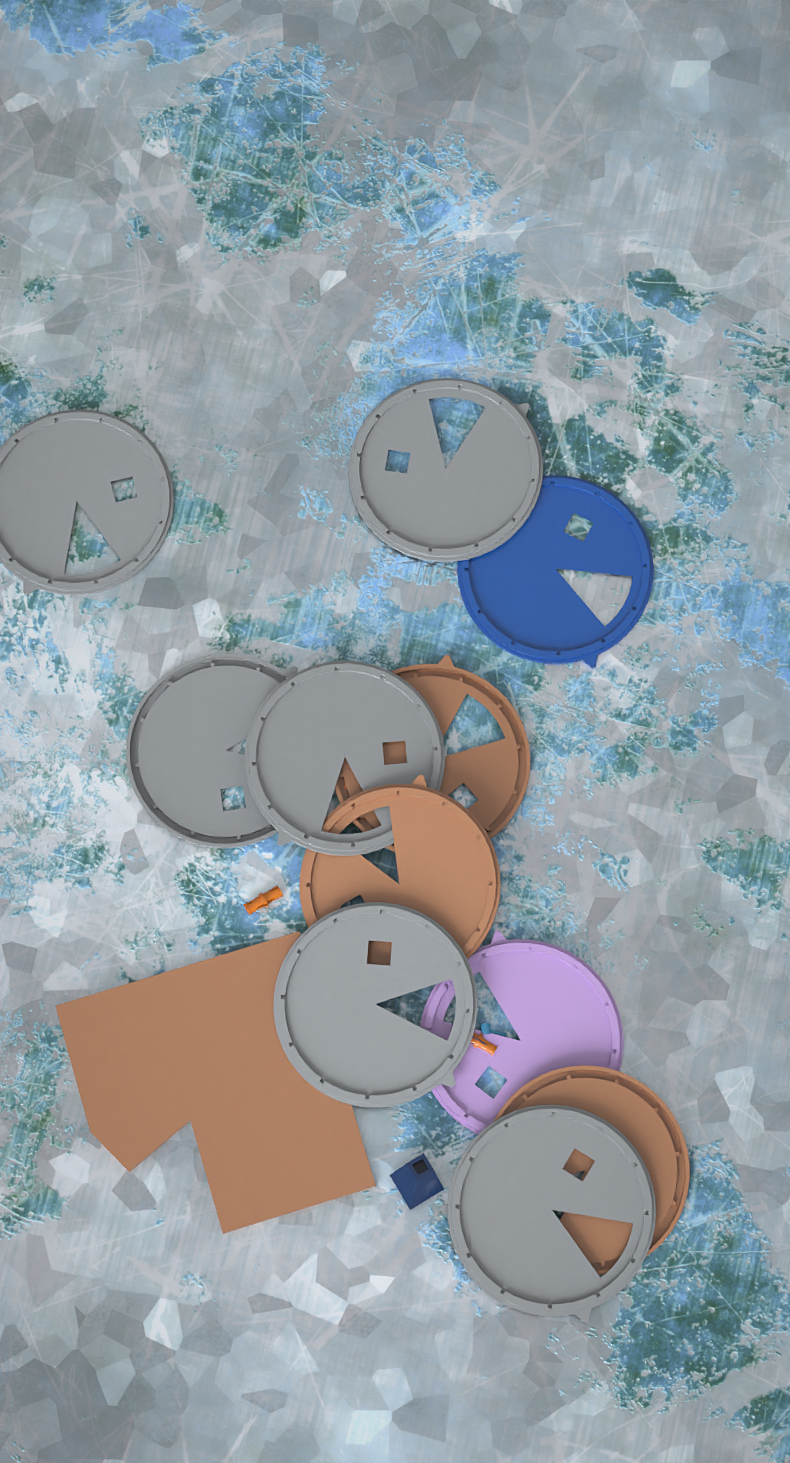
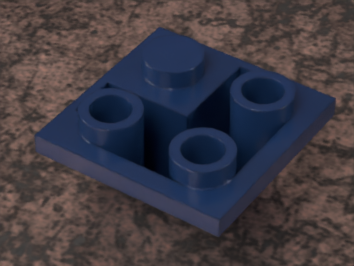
(417, 1181)

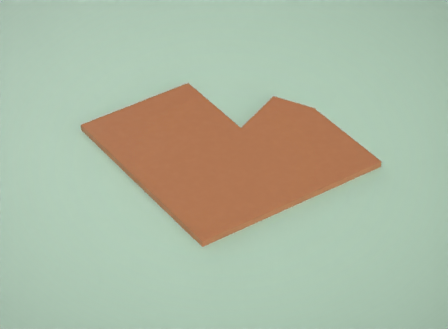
(209, 1053)

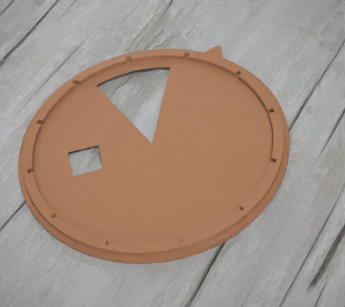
(493, 772)
(441, 860)
(645, 1123)

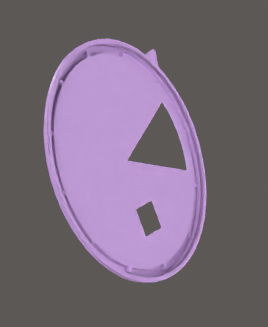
(554, 1007)

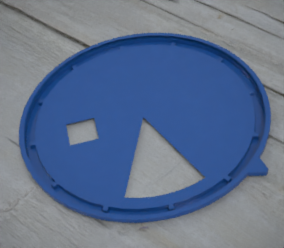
(528, 604)

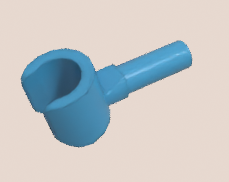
(485, 1028)

